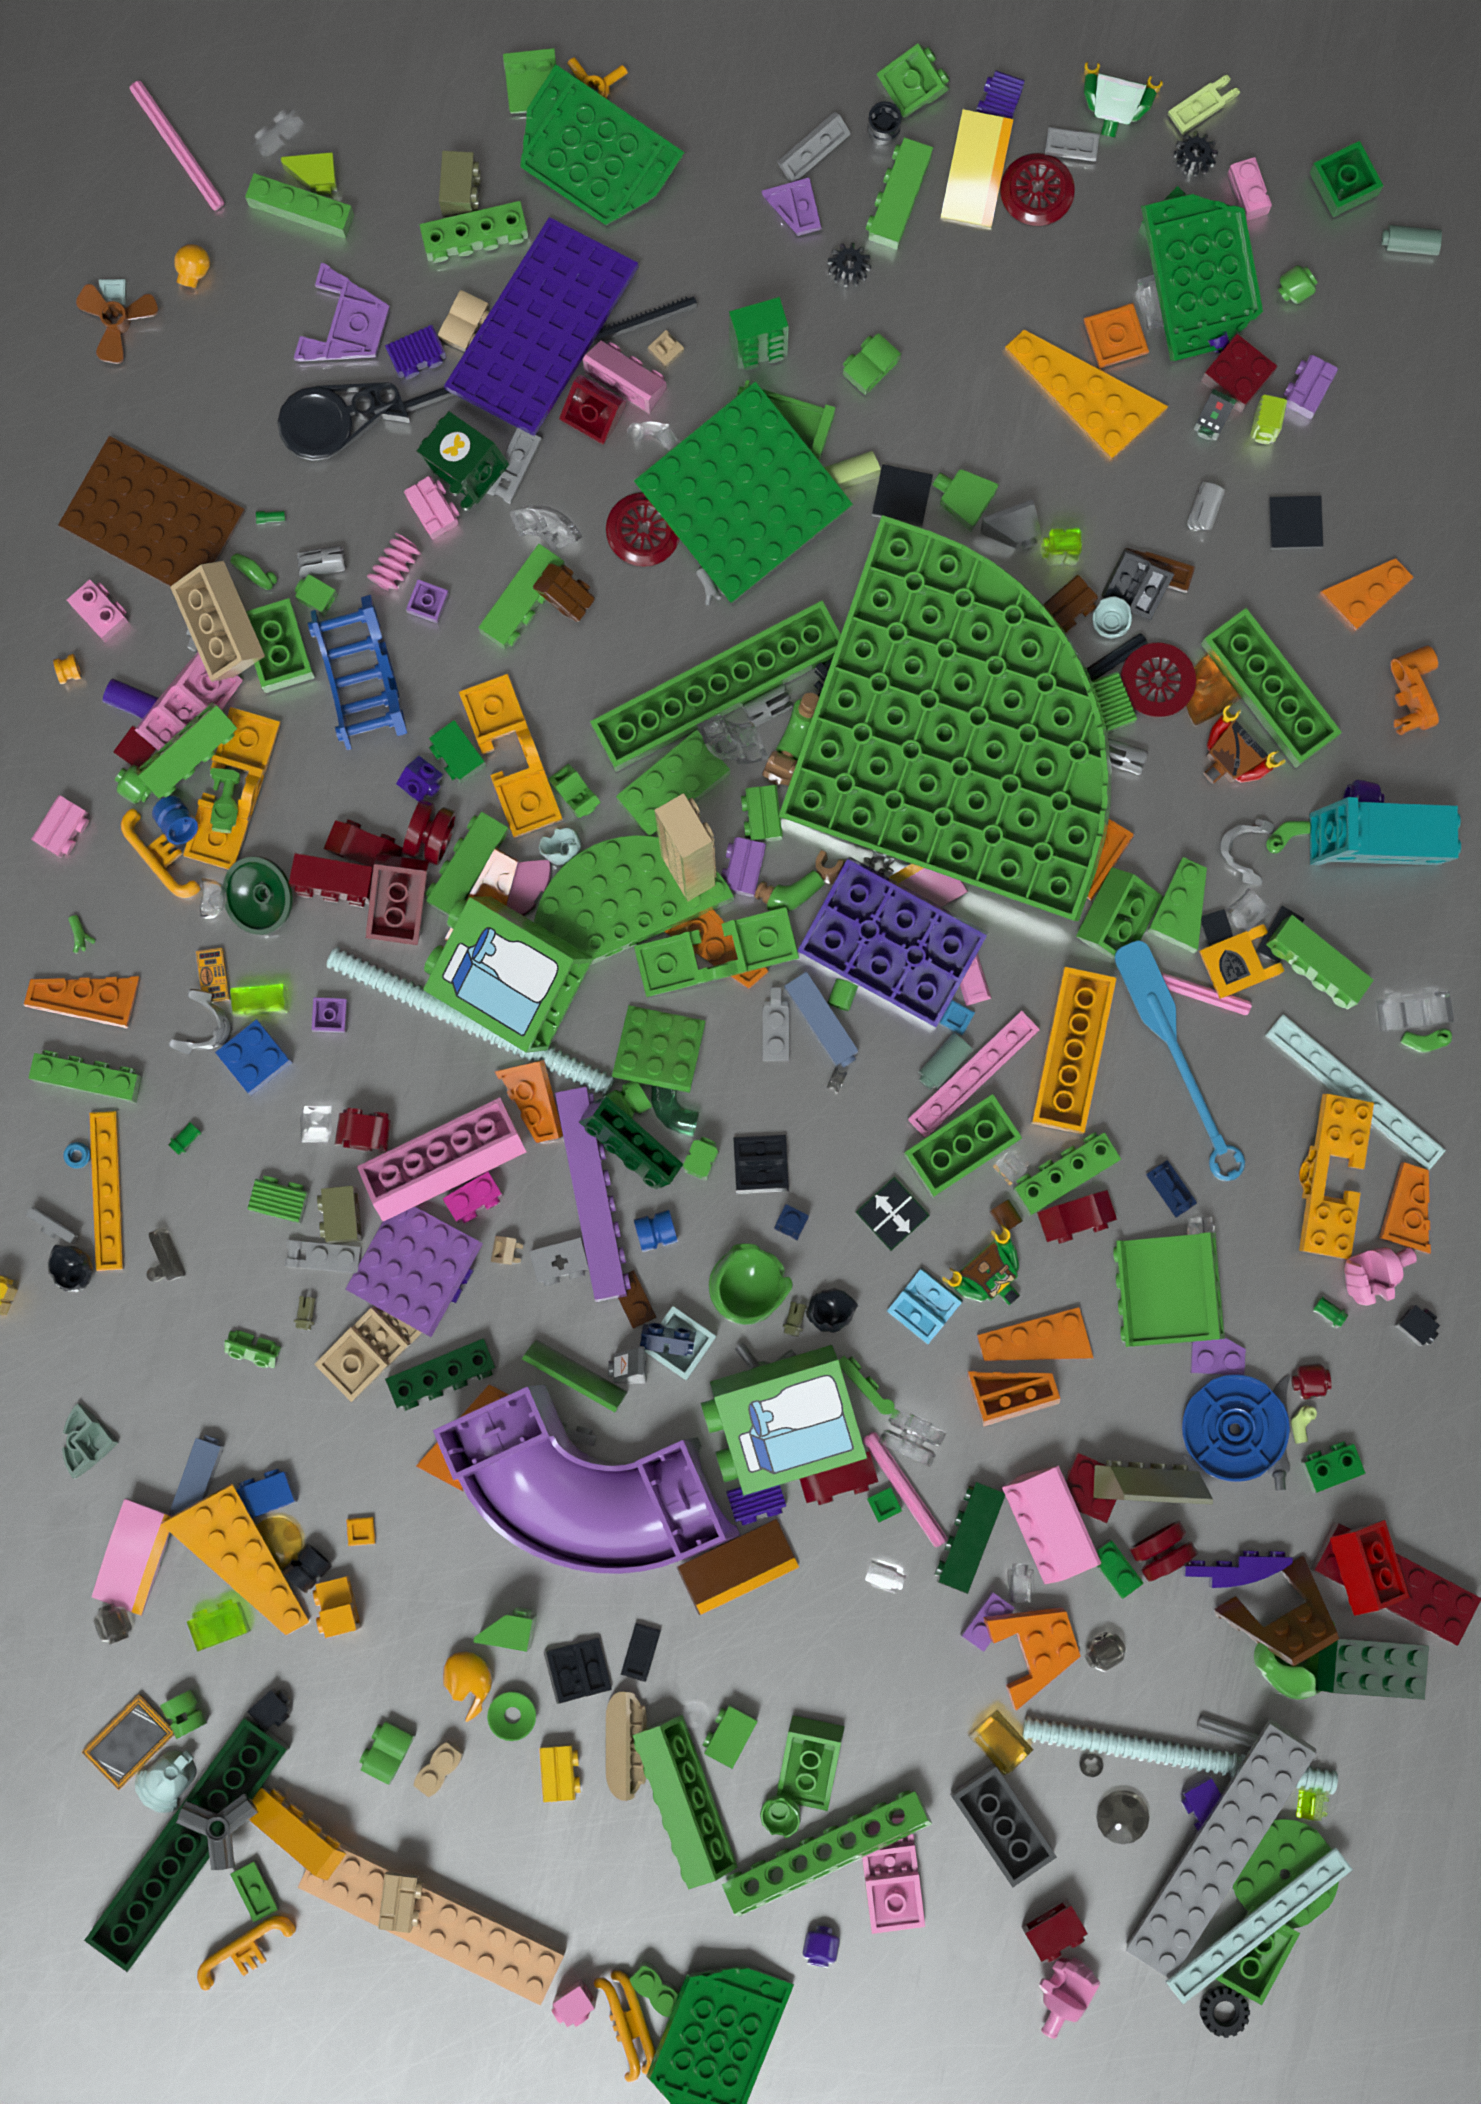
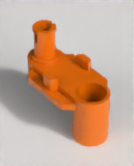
(1407, 673)

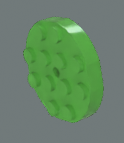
(1284, 1846)

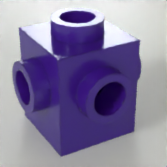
(420, 779)

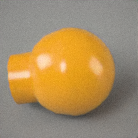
(191, 264)

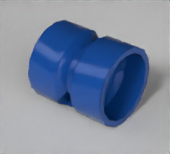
(174, 820)
(655, 1231)

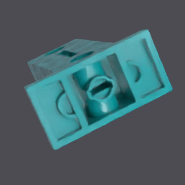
(1384, 833)

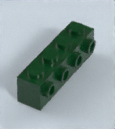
(630, 1143)
(440, 1374)
(971, 1537)

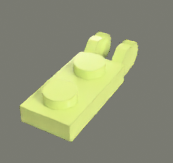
(1201, 105)

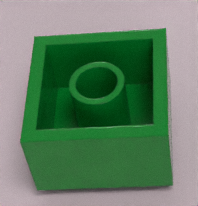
(1346, 179)

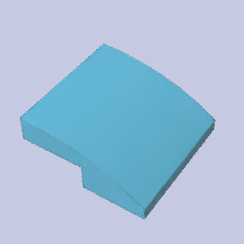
(925, 1305)

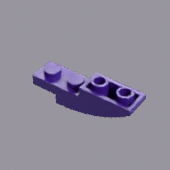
(1248, 1569)

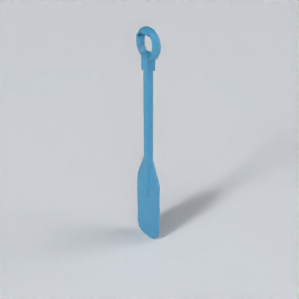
(1159, 1014)

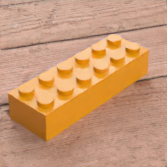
(1073, 1050)

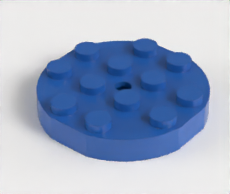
(1261, 1423)

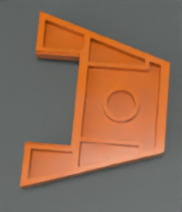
(1045, 1644)

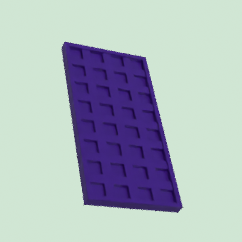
(541, 326)

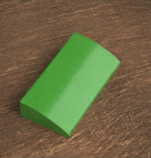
(575, 1375)

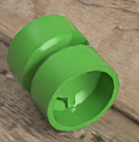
(630, 1099)
(175, 1707)

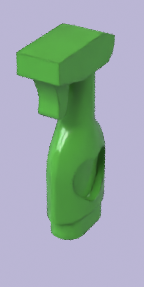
(225, 808)

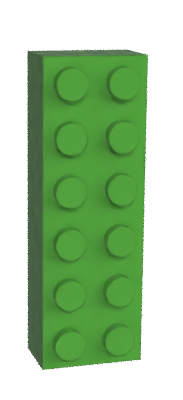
(1271, 688)
(685, 1802)

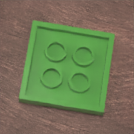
(659, 1048)

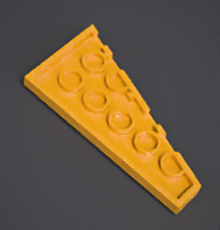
(1095, 401)
(232, 1546)

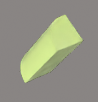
(854, 470)

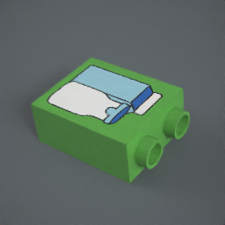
(506, 972)
(784, 1421)

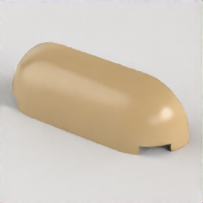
(623, 1764)

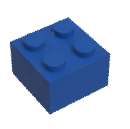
(253, 1057)

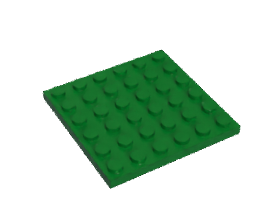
(743, 492)

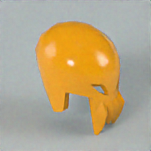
(464, 1674)

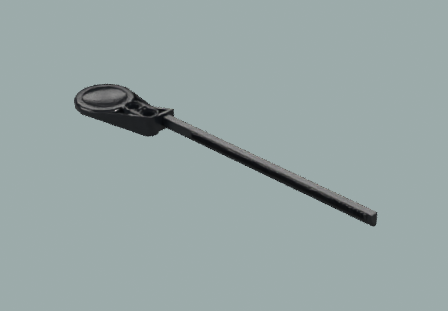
(319, 423)

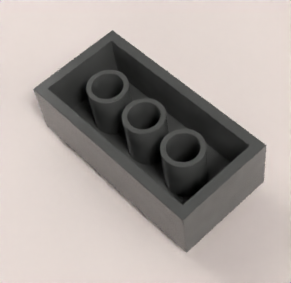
(1003, 1825)

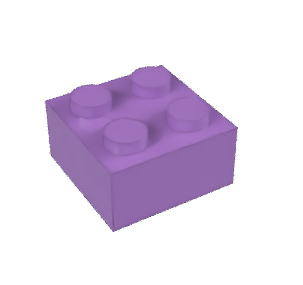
(427, 601)
(329, 1015)

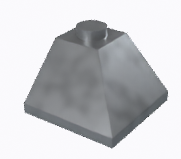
(1014, 526)

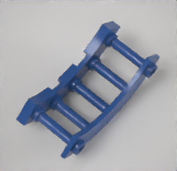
(383, 670)

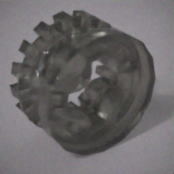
(837, 1081)
(1092, 1773)

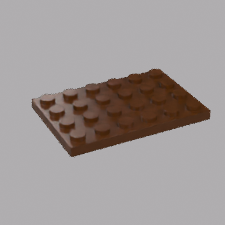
(149, 514)

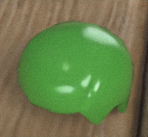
(780, 1815)

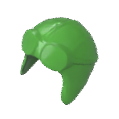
(748, 1284)
(1292, 1681)

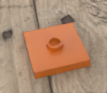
(1116, 335)

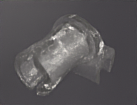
(658, 430)

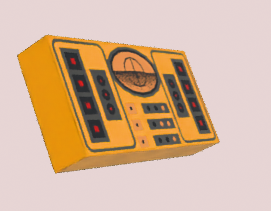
(213, 974)

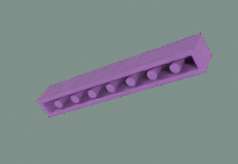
(592, 1199)

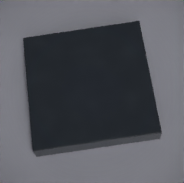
(902, 494)
(1295, 522)

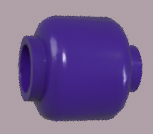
(1364, 791)
(821, 1947)

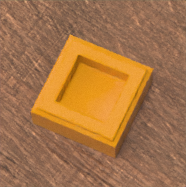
(360, 1531)

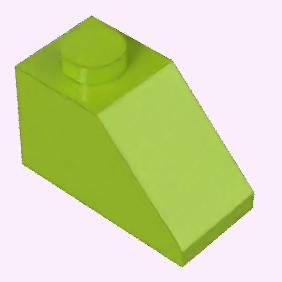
(313, 171)

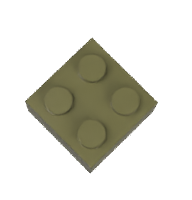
(458, 183)
(340, 1215)

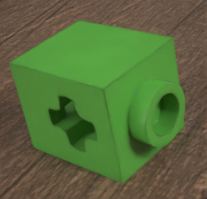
(315, 594)

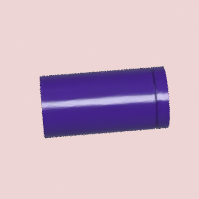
(128, 698)

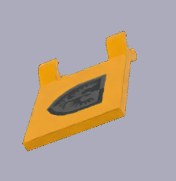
(1235, 964)

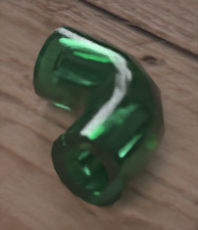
(671, 1112)

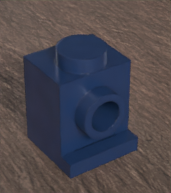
(791, 1222)

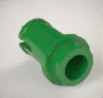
(184, 1138)
(1331, 1312)

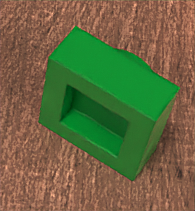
(884, 1504)

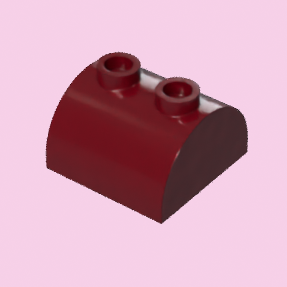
(592, 409)

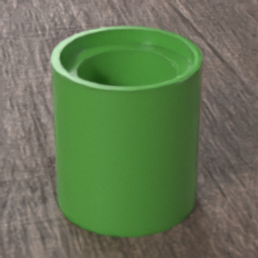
(842, 994)

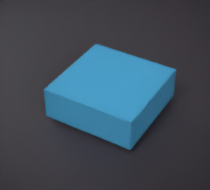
(957, 1018)

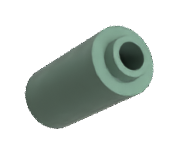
(1412, 239)
(944, 1062)

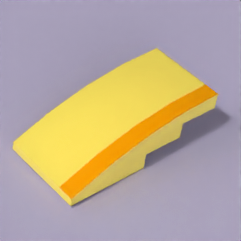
(976, 168)

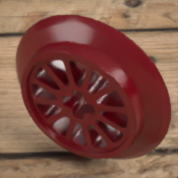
(1022, 211)
(625, 550)
(1176, 658)

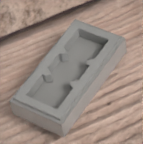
(1072, 144)
(51, 1226)

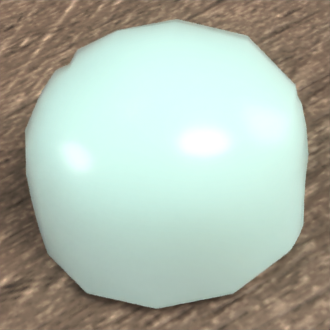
(1112, 617)
(561, 846)

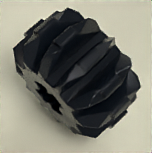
(1187, 157)
(855, 256)

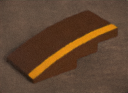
(737, 1567)

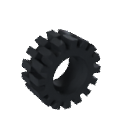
(1236, 2023)

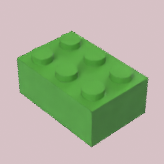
(282, 644)

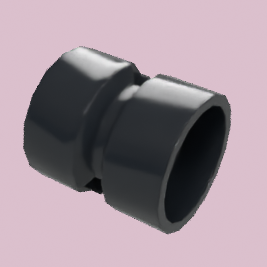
(884, 123)
(307, 1568)

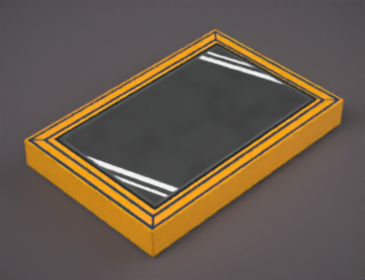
(129, 1742)

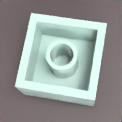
(681, 1364)

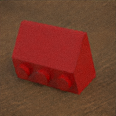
(1369, 1568)

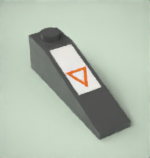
(629, 1367)

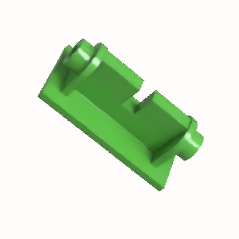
(240, 1346)

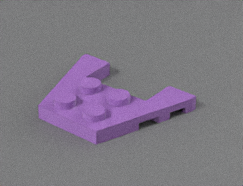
(355, 325)

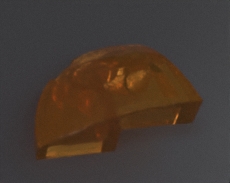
(1211, 693)

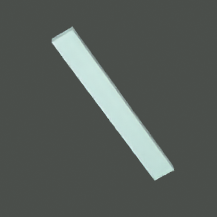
(1347, 1084)
(1259, 1925)

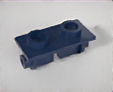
(1171, 1189)
(680, 1339)

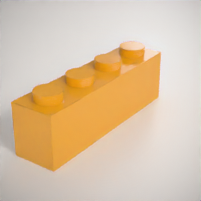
(295, 1834)

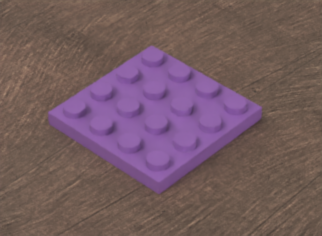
(414, 1268)

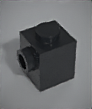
(1419, 1325)
(271, 1709)

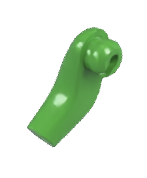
(253, 571)
(1286, 831)
(1429, 1042)

